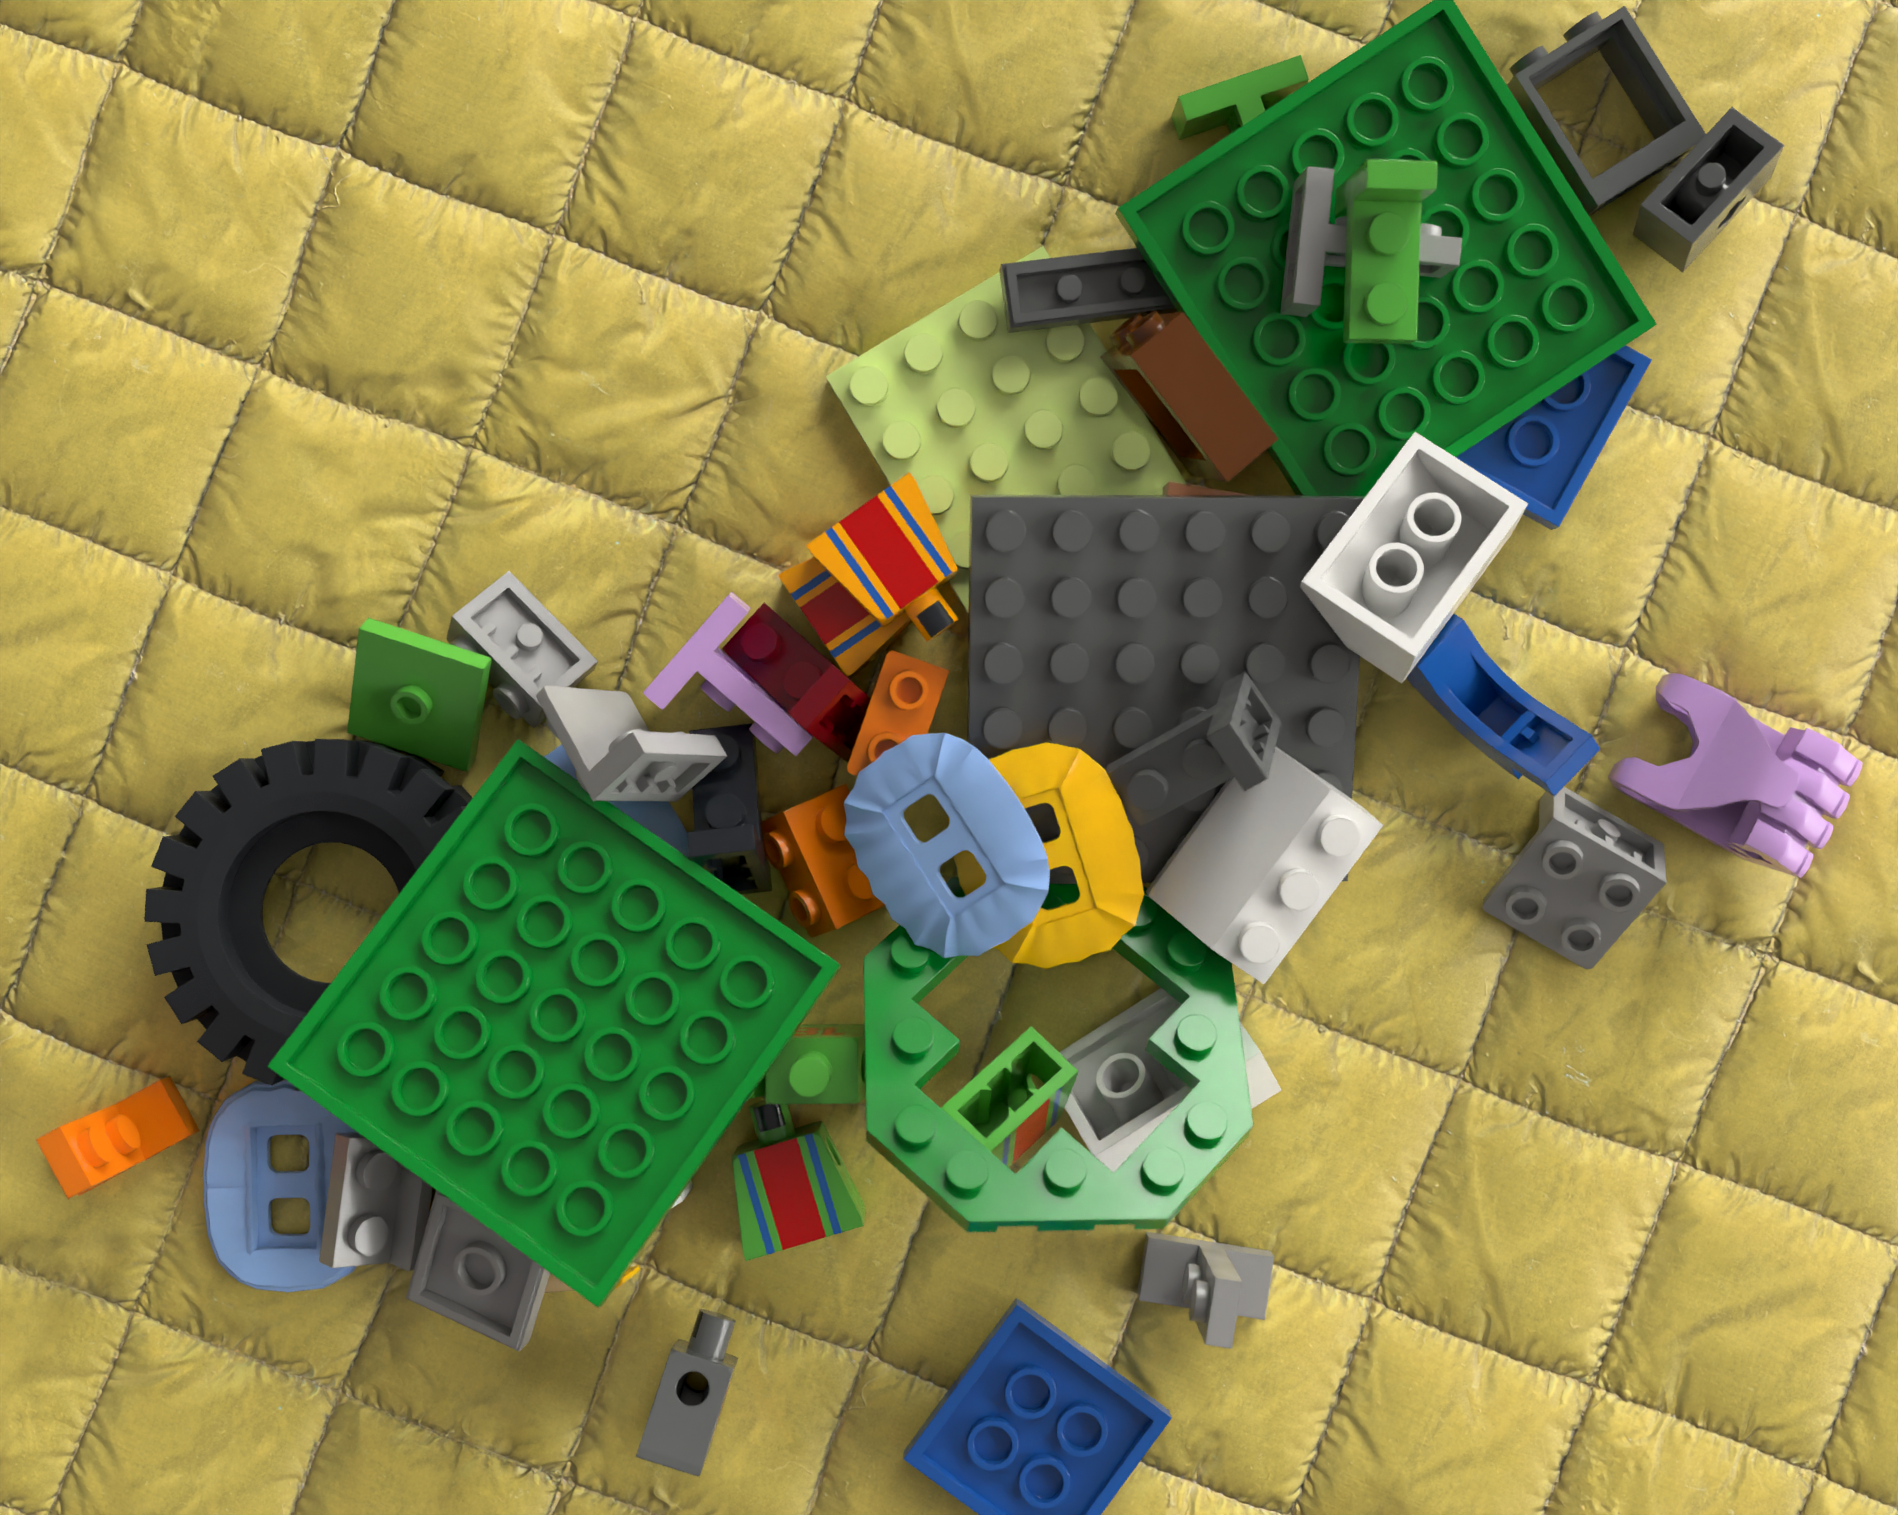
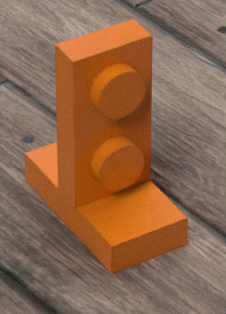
(117, 1137)

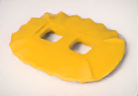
(1091, 841)

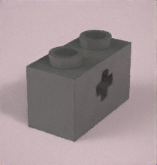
(1707, 189)

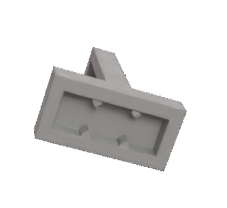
(1320, 244)
(1208, 1279)

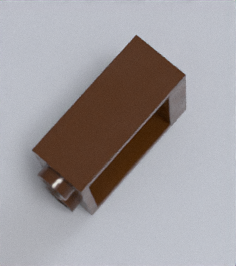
(1187, 395)

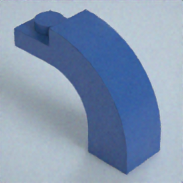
(1497, 712)

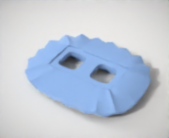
(982, 819)
(244, 1184)

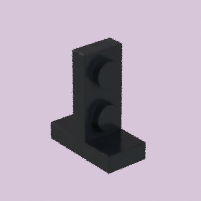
(729, 815)

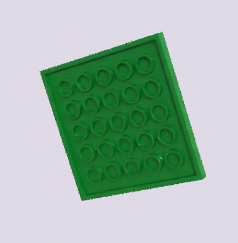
(1494, 335)
(556, 1021)

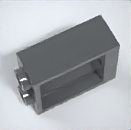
(1643, 81)

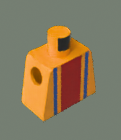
(892, 559)
(838, 618)

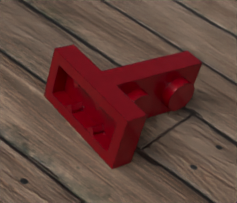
(800, 679)

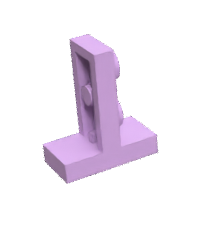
(727, 681)

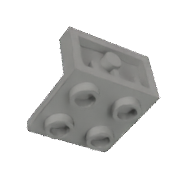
(617, 752)
(1578, 879)

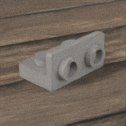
(525, 646)
(372, 1207)

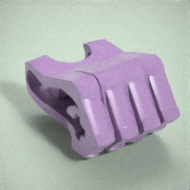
(1743, 780)

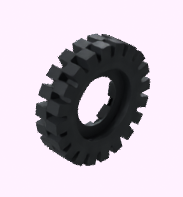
(236, 843)

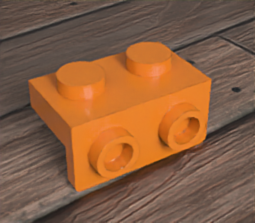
(819, 863)

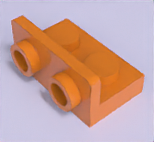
(898, 707)

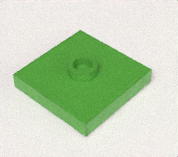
(418, 694)

